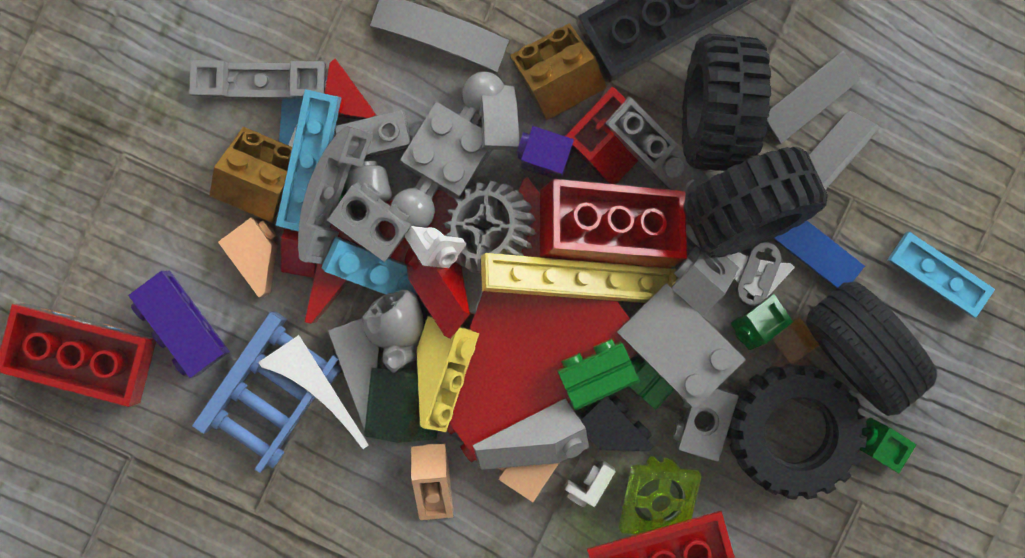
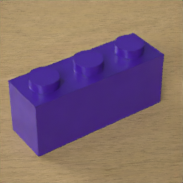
(544, 152)
(178, 324)

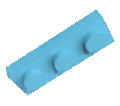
(364, 268)
(941, 274)

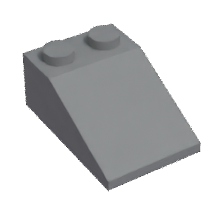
(681, 346)

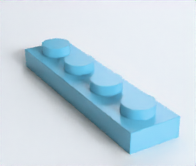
(312, 136)

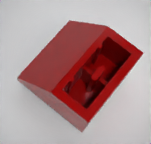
(598, 144)

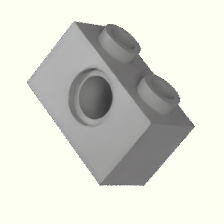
(703, 279)
(709, 440)

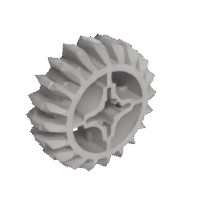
(479, 212)

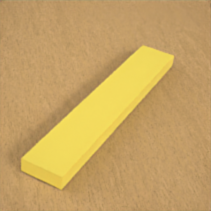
(572, 278)

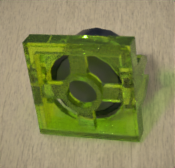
(656, 495)

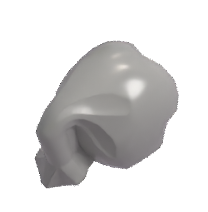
(396, 325)

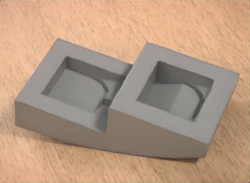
(500, 120)

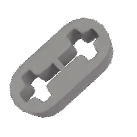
(751, 270)

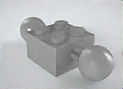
(446, 151)

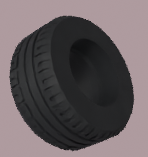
(872, 348)

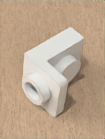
(433, 247)
(597, 481)

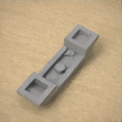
(440, 32)
(256, 80)
(324, 191)

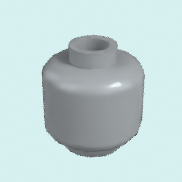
(372, 175)

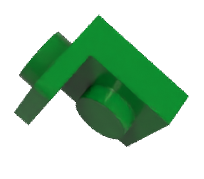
(761, 323)
(886, 445)

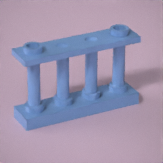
(235, 389)

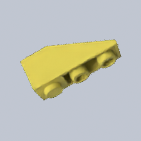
(441, 372)

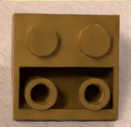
(558, 71)
(252, 174)

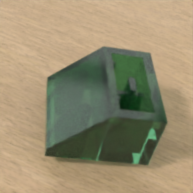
(395, 407)

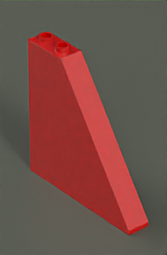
(523, 348)

